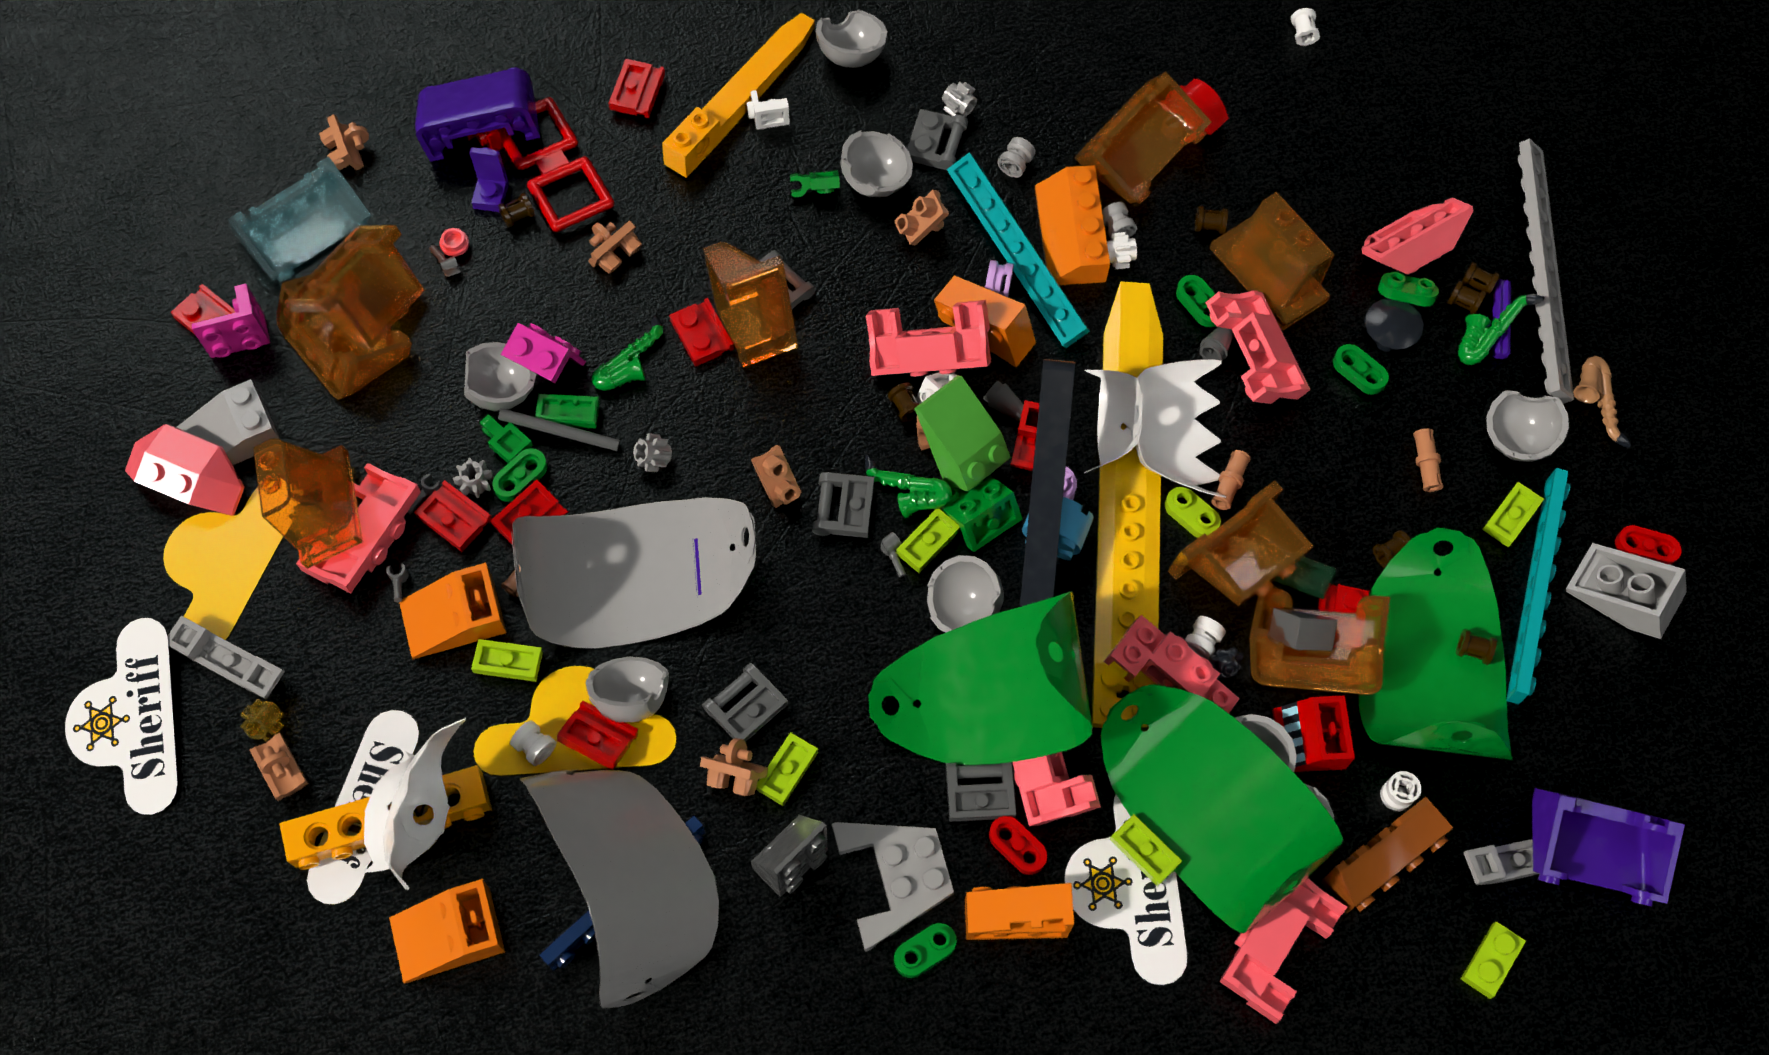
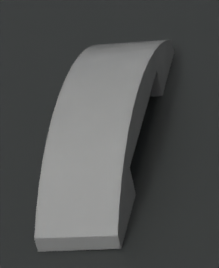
(224, 658)
(1501, 863)

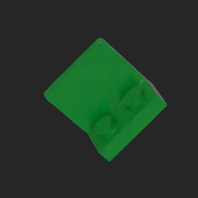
(983, 511)

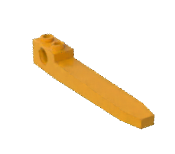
(708, 126)

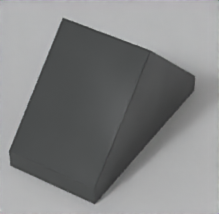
(1303, 630)

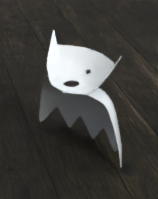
(1159, 420)
(392, 834)

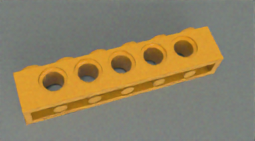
(301, 832)

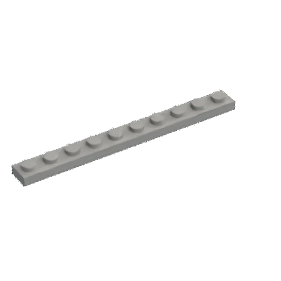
(1546, 277)

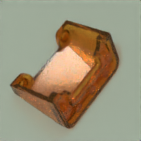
(1144, 137)
(331, 354)
(1351, 666)

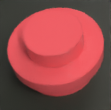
(454, 242)

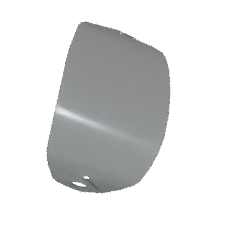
(631, 570)
(639, 875)

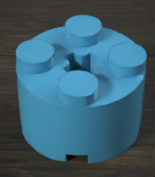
(1073, 529)

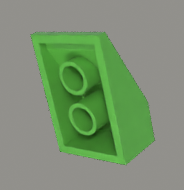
(961, 435)

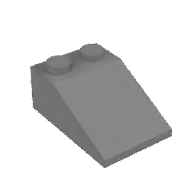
(234, 420)
(1629, 588)

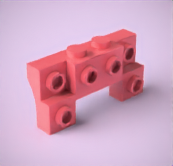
(929, 349)
(1271, 362)
(381, 521)
(1168, 663)
(1049, 791)
(1269, 942)

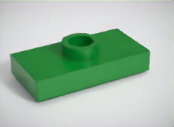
(569, 409)

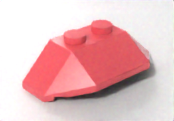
(1419, 236)
(186, 469)

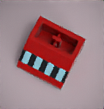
(1318, 732)

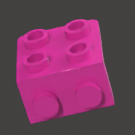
(540, 351)

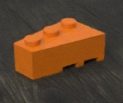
(1009, 321)
(1019, 912)

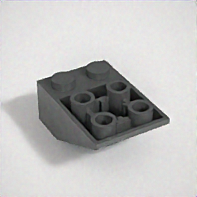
(791, 854)

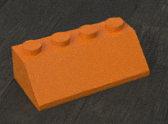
(1073, 226)

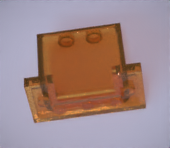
(1279, 258)
(361, 286)
(751, 302)
(308, 498)
(1247, 549)

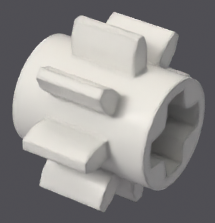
(1121, 250)

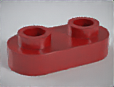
(1647, 542)
(1019, 844)

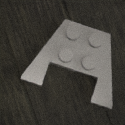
(910, 871)

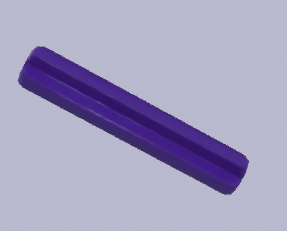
(1501, 299)

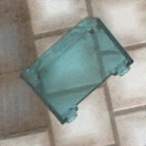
(300, 221)

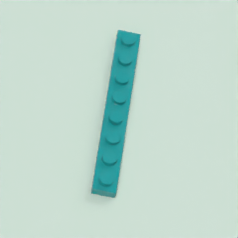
(1018, 250)
(1536, 595)

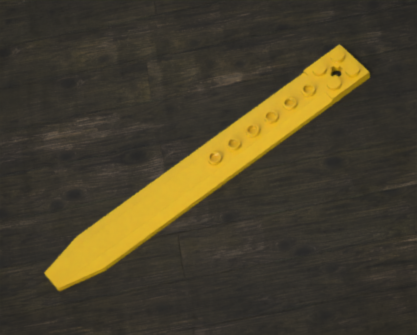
(1126, 511)

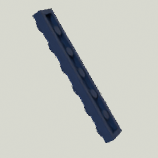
(563, 949)

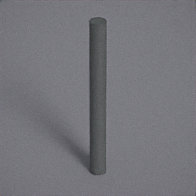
(558, 429)

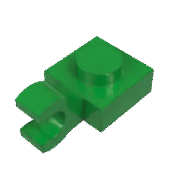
(821, 181)
(505, 441)

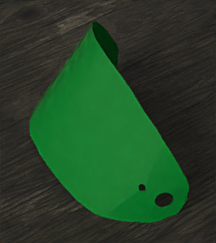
(991, 689)
(1427, 690)
(1216, 801)

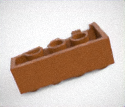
(1386, 855)

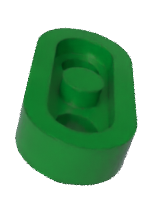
(1408, 289)
(1195, 304)
(1362, 368)
(517, 474)
(925, 949)

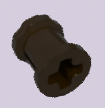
(516, 210)
(1211, 220)
(1480, 279)
(1466, 297)
(904, 401)
(1386, 551)
(1476, 646)

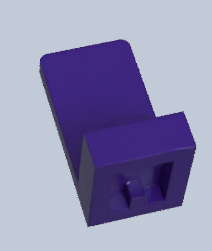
(491, 181)

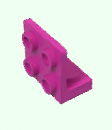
(237, 330)

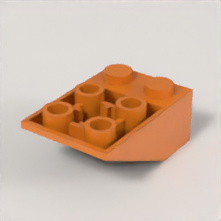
(452, 612)
(447, 931)

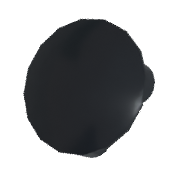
(1393, 324)

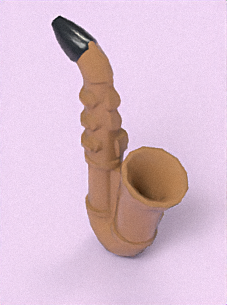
(1597, 387)

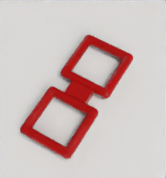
(555, 166)

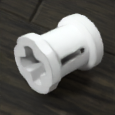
(1305, 26)

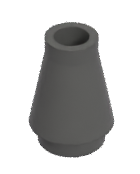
(1217, 344)
(1004, 400)

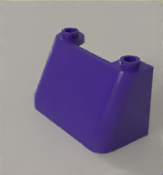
(475, 107)
(1604, 846)

